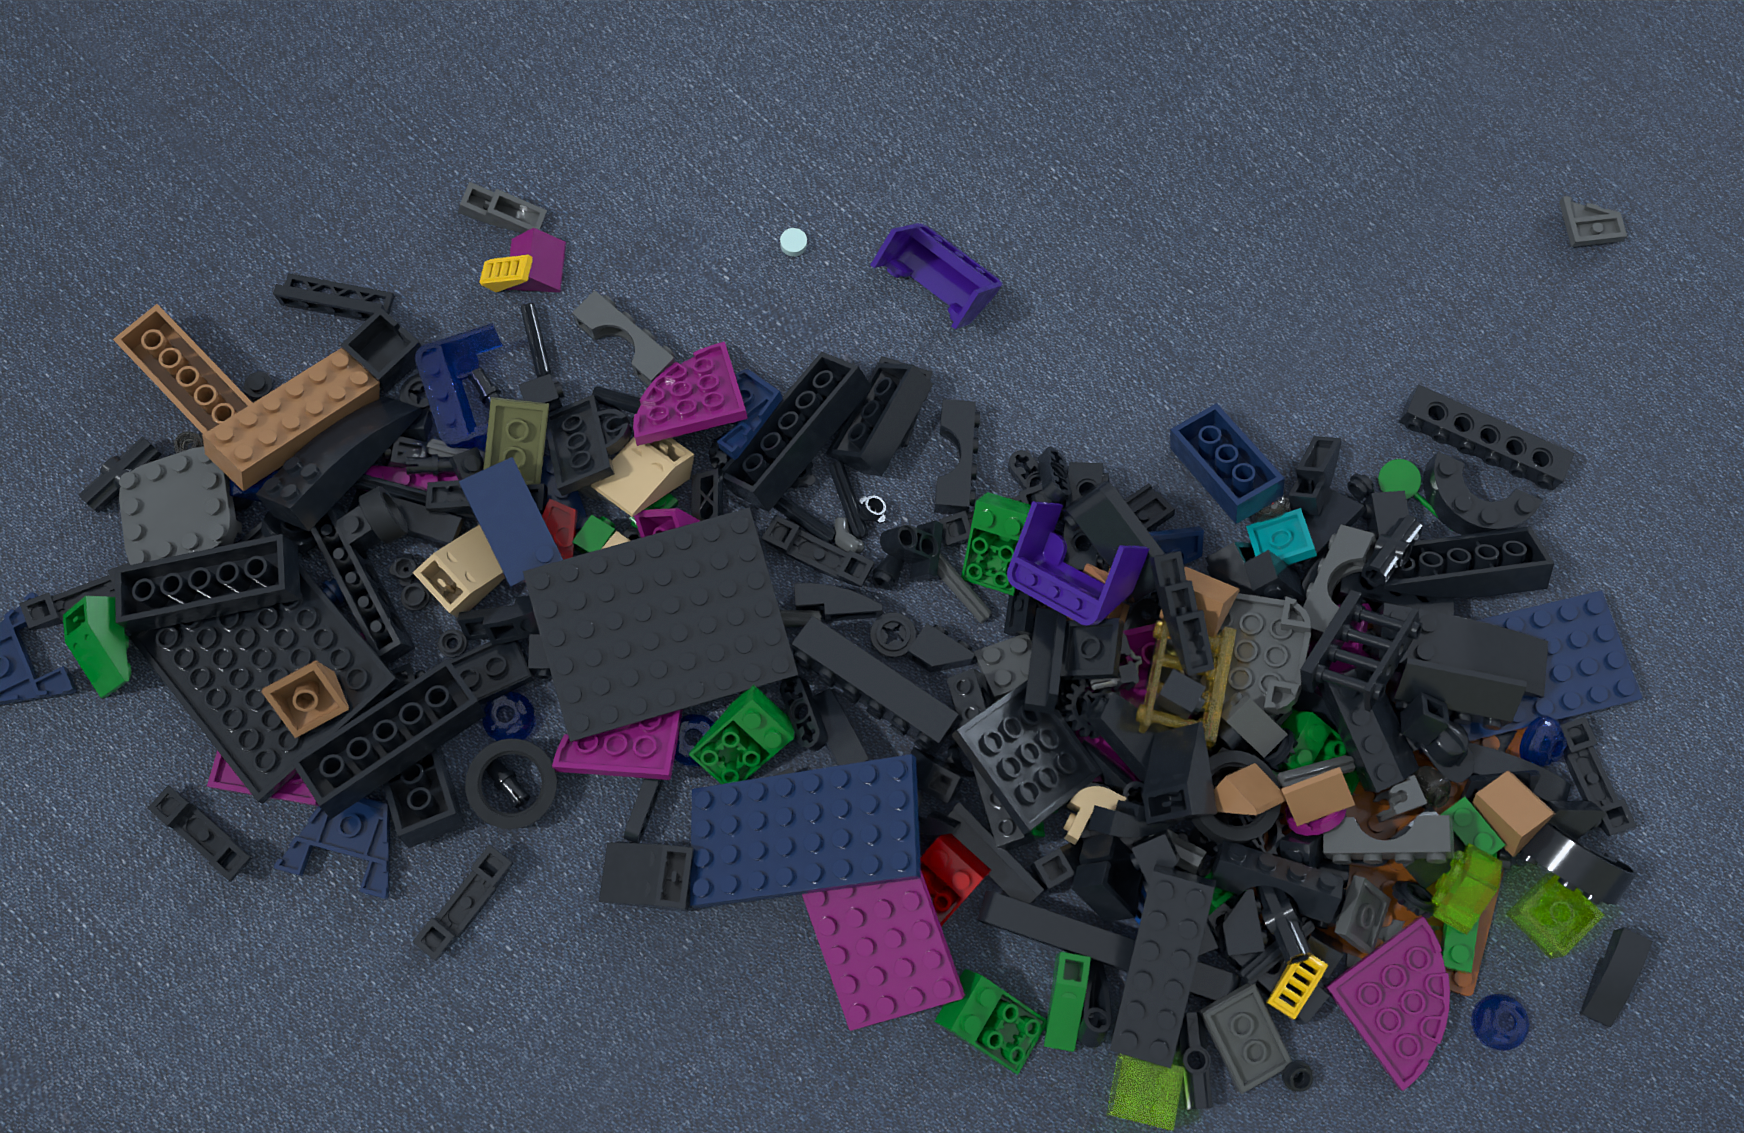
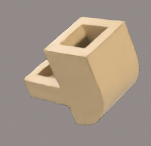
(1083, 804)

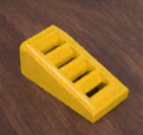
(505, 272)
(1306, 989)

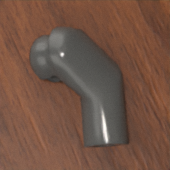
(844, 539)

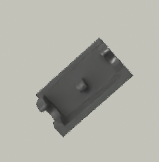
(1252, 723)
(1402, 799)

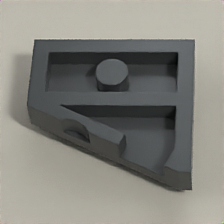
(1591, 223)

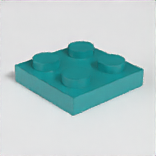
(1283, 536)

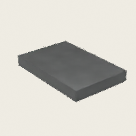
(1245, 1037)

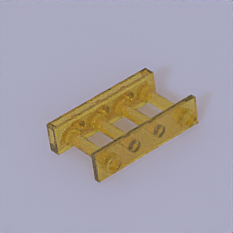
(1223, 648)

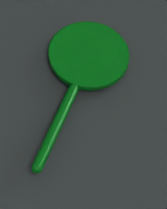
(1402, 476)

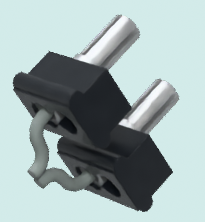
(1127, 674)

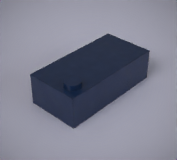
(1226, 463)
(510, 520)

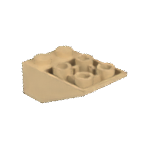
(646, 474)
(461, 572)

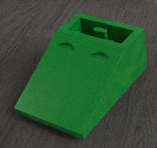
(993, 540)
(98, 643)
(743, 738)
(1315, 744)
(992, 1021)

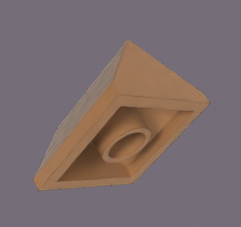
(1212, 597)
(307, 698)
(1247, 792)
(1318, 796)
(1512, 811)

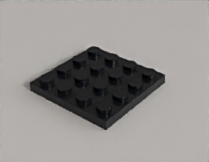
(1026, 758)

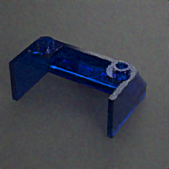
(442, 369)

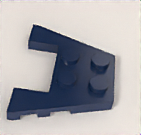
(760, 402)
(17, 673)
(356, 832)

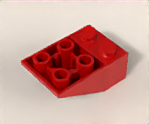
(950, 874)

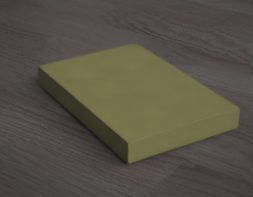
(518, 432)

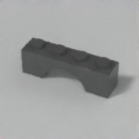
(601, 319)
(1346, 555)
(1427, 839)

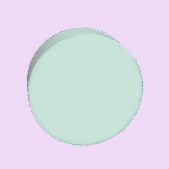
(793, 242)

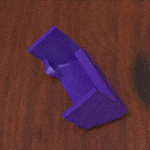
(939, 268)
(1041, 573)

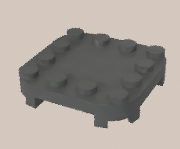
(176, 507)
(1266, 652)

